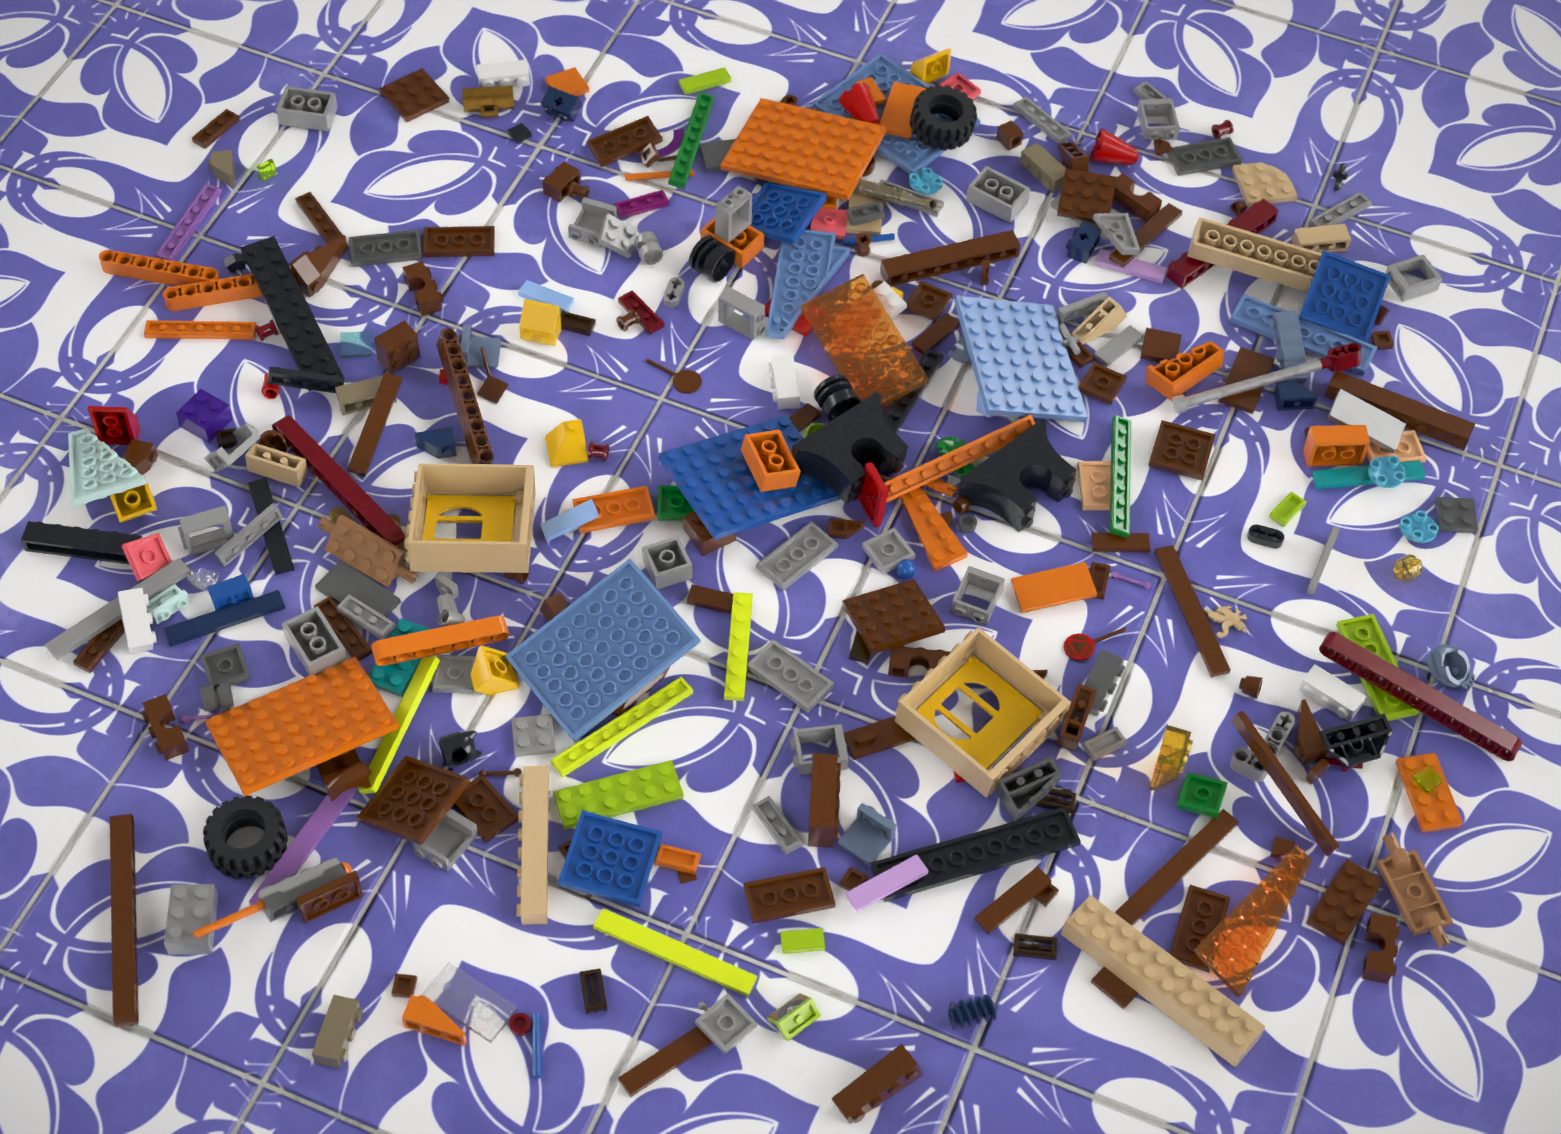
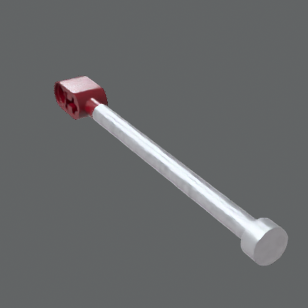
(1337, 360)

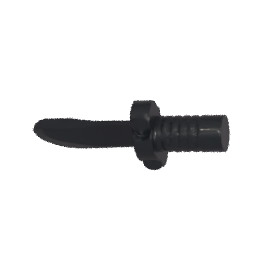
(1340, 175)

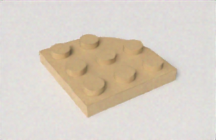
(1263, 181)

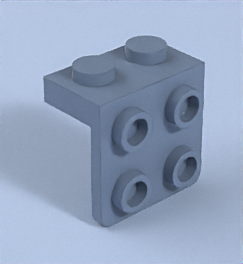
(471, 349)
(868, 834)

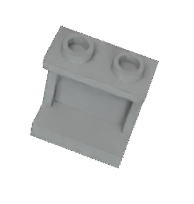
(590, 221)
(221, 459)
(447, 841)

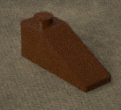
(1073, 156)
(141, 455)
(1076, 717)
(1308, 742)

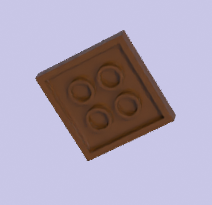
(414, 95)
(1085, 194)
(1181, 450)

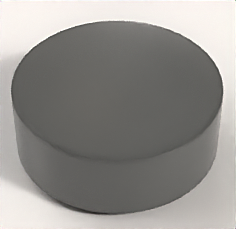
(967, 523)

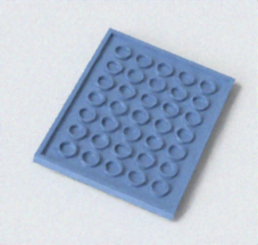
(906, 153)
(1020, 359)
(602, 649)

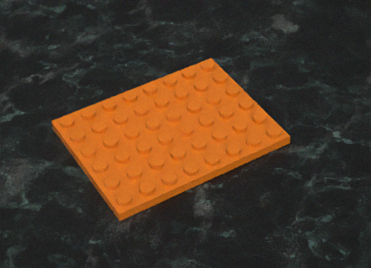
(804, 148)
(300, 725)

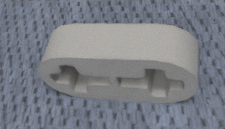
(670, 291)

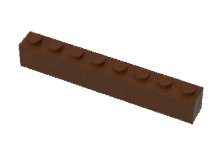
(949, 258)
(1414, 414)

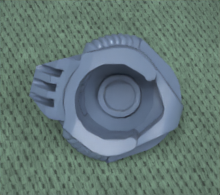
(1444, 664)

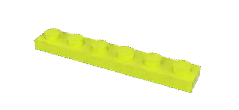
(738, 646)

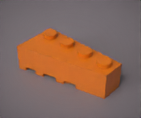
(1185, 370)

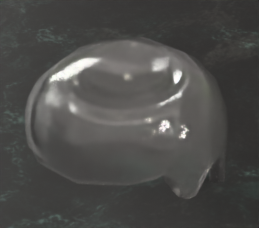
(202, 578)

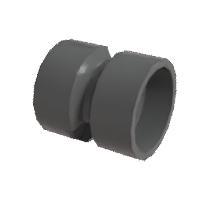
(217, 696)

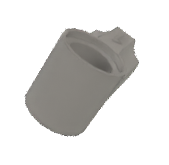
(448, 611)

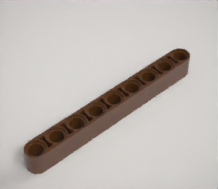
(464, 398)

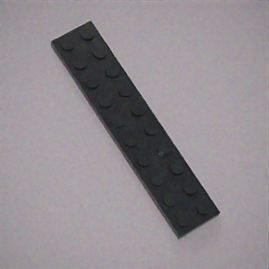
(289, 308)
(986, 850)

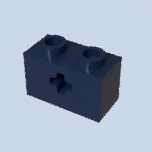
(561, 104)
(1083, 242)

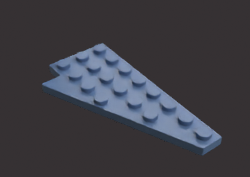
(801, 276)

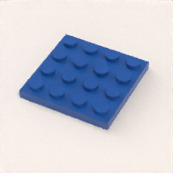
(784, 211)
(1344, 296)
(610, 859)

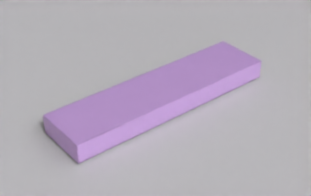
(1135, 267)
(886, 883)

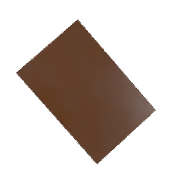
(485, 808)
(329, 897)

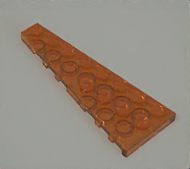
(1244, 934)

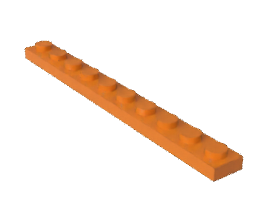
(956, 458)

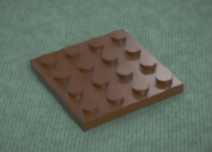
(893, 616)
(413, 800)

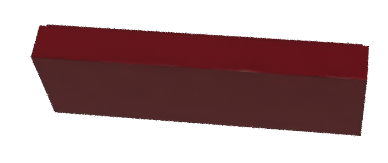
(648, 318)

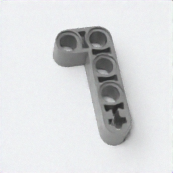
(1250, 763)

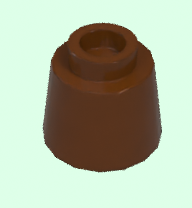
(1251, 685)

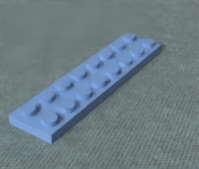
(1316, 339)

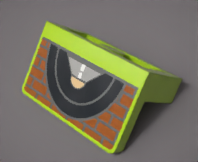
(795, 1015)

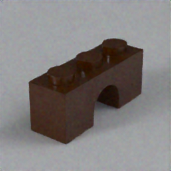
(1142, 206)
(427, 298)
(903, 658)
(170, 740)
(1383, 932)

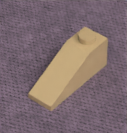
(1100, 322)

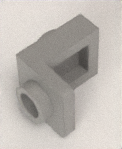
(445, 585)

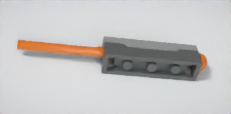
(281, 897)

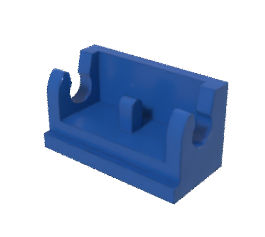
(230, 592)

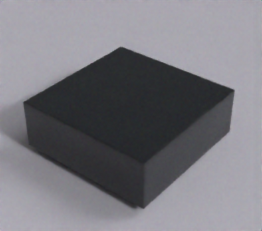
(519, 133)

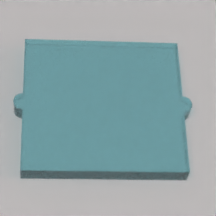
(356, 344)

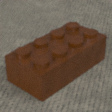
(824, 800)

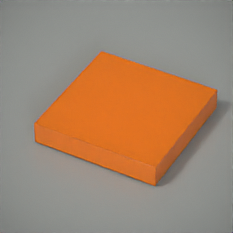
(568, 81)

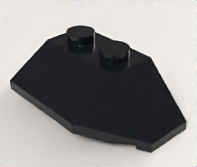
(1358, 741)

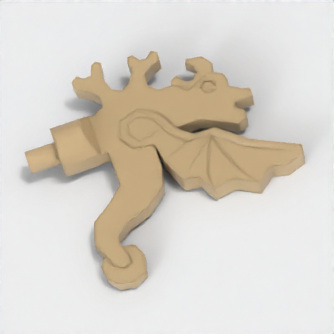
(1227, 618)

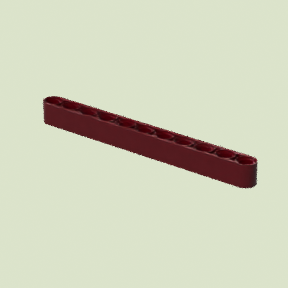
(338, 481)
(1420, 696)

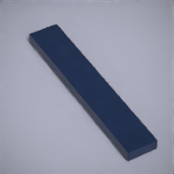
(224, 618)

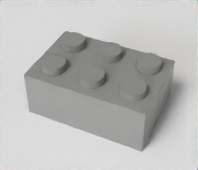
(306, 108)
(998, 194)
(314, 641)
(190, 909)

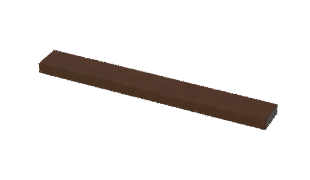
(1192, 611)
(1285, 783)
(1177, 867)

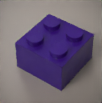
(204, 415)

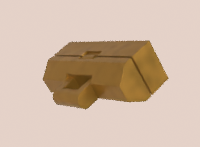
(488, 98)

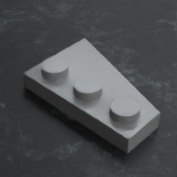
(1119, 231)

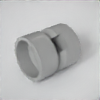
(648, 248)

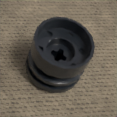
(711, 258)
(835, 396)

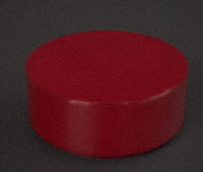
(520, 1024)

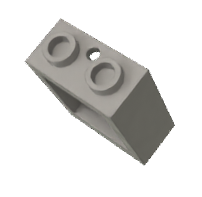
(1165, 107)
(728, 225)
(1401, 286)
(731, 300)
(204, 520)
(976, 578)
(817, 734)

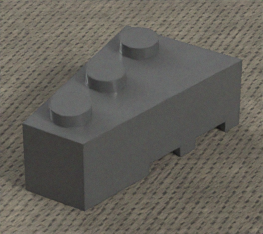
(1103, 678)
(1027, 787)

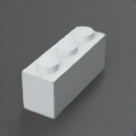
(503, 74)
(784, 381)
(136, 620)
(1332, 693)

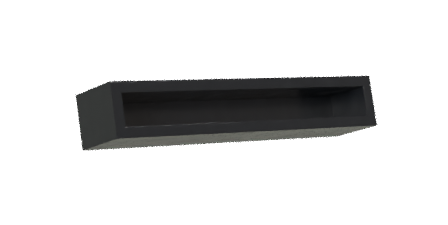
(76, 542)

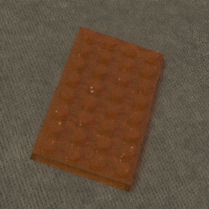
(864, 341)

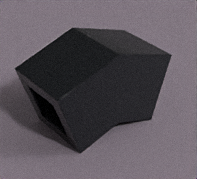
(235, 262)

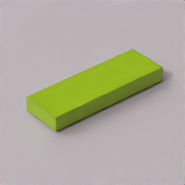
(705, 80)

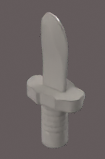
(1070, 340)

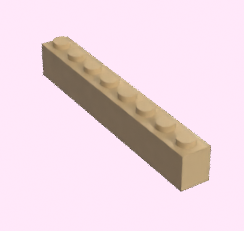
(534, 847)

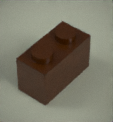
(558, 182)

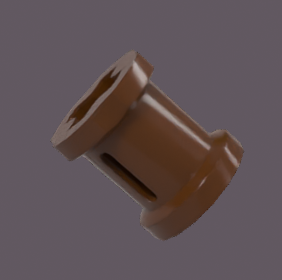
(578, 191)
(863, 241)
(628, 320)

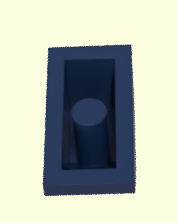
(1293, 396)
(437, 442)

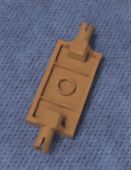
(365, 551)
(1414, 892)

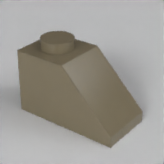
(223, 166)

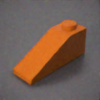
(426, 1017)

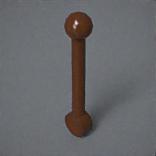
(516, 772)

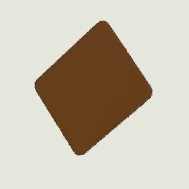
(686, 877)

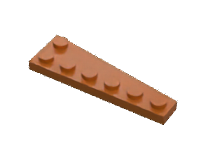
(934, 533)

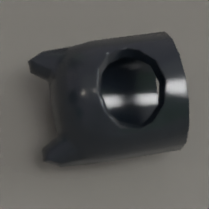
(458, 748)

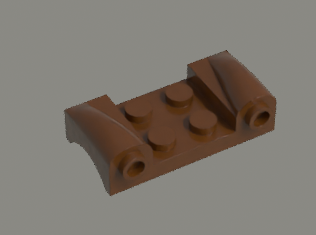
(344, 773)

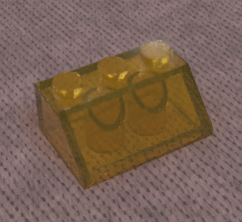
(1171, 757)

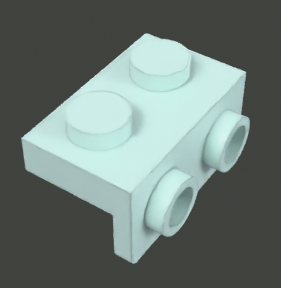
(167, 603)

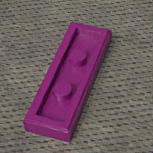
(641, 204)

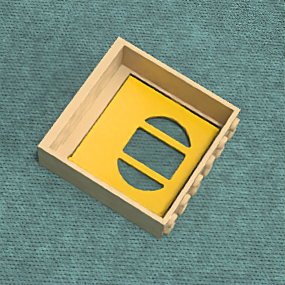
(492, 493)
(1023, 701)

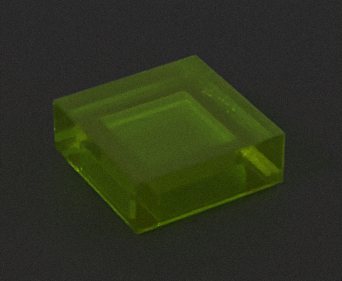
(266, 170)
(1428, 779)

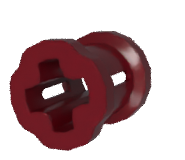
(1222, 129)
(273, 330)
(598, 451)

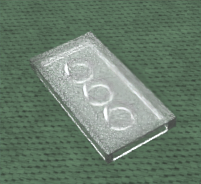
(470, 1002)

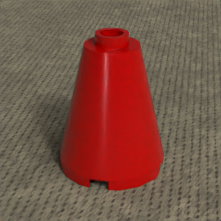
(860, 103)
(1112, 150)

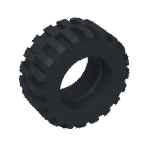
(947, 102)
(240, 814)

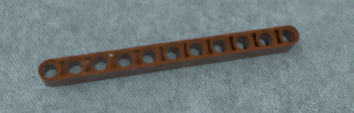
(123, 921)

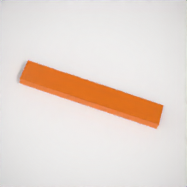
(200, 330)

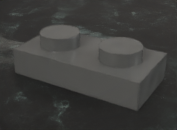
(865, 213)

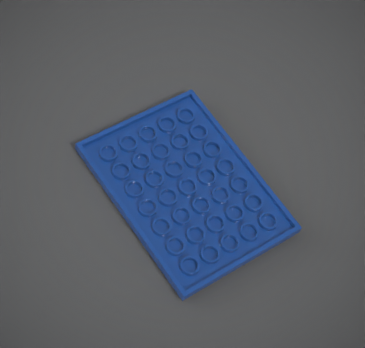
(722, 486)

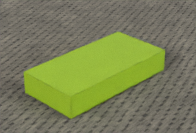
(1287, 509)
(802, 941)

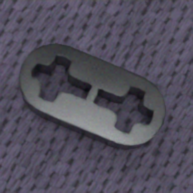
(1265, 536)

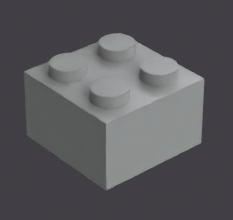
(667, 562)

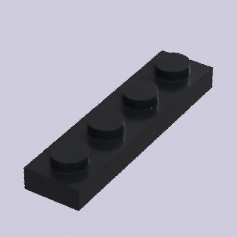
(304, 380)

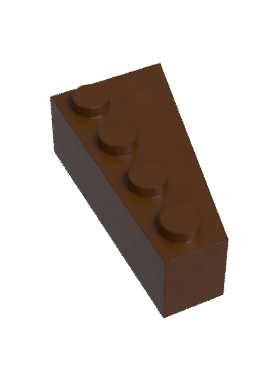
(877, 1084)

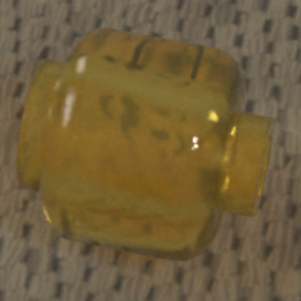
(1408, 568)

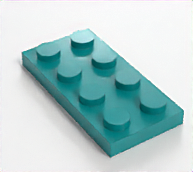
(397, 676)

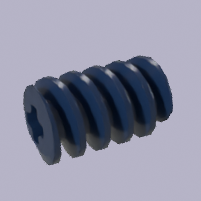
(971, 1010)

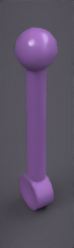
(1116, 575)
(185, 718)

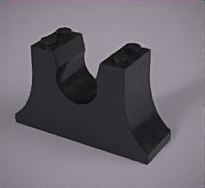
(854, 435)
(1022, 463)

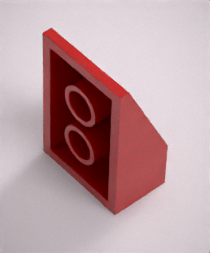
(114, 424)

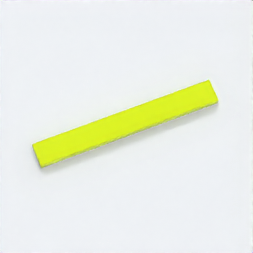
(403, 715)
(621, 727)
(675, 952)

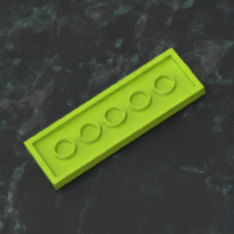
(1368, 634)
(619, 793)

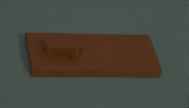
(876, 738)

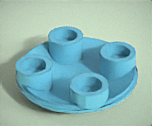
(925, 181)
(1386, 471)
(1418, 527)

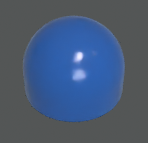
(905, 569)

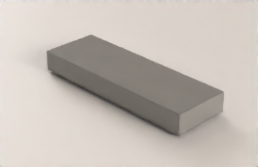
(1080, 307)
(1118, 346)
(365, 617)
(777, 825)

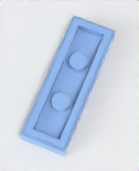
(545, 295)
(569, 520)

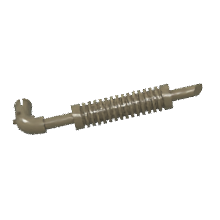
(893, 195)

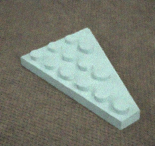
(97, 469)

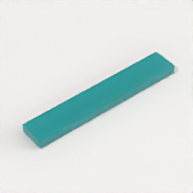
(1359, 475)

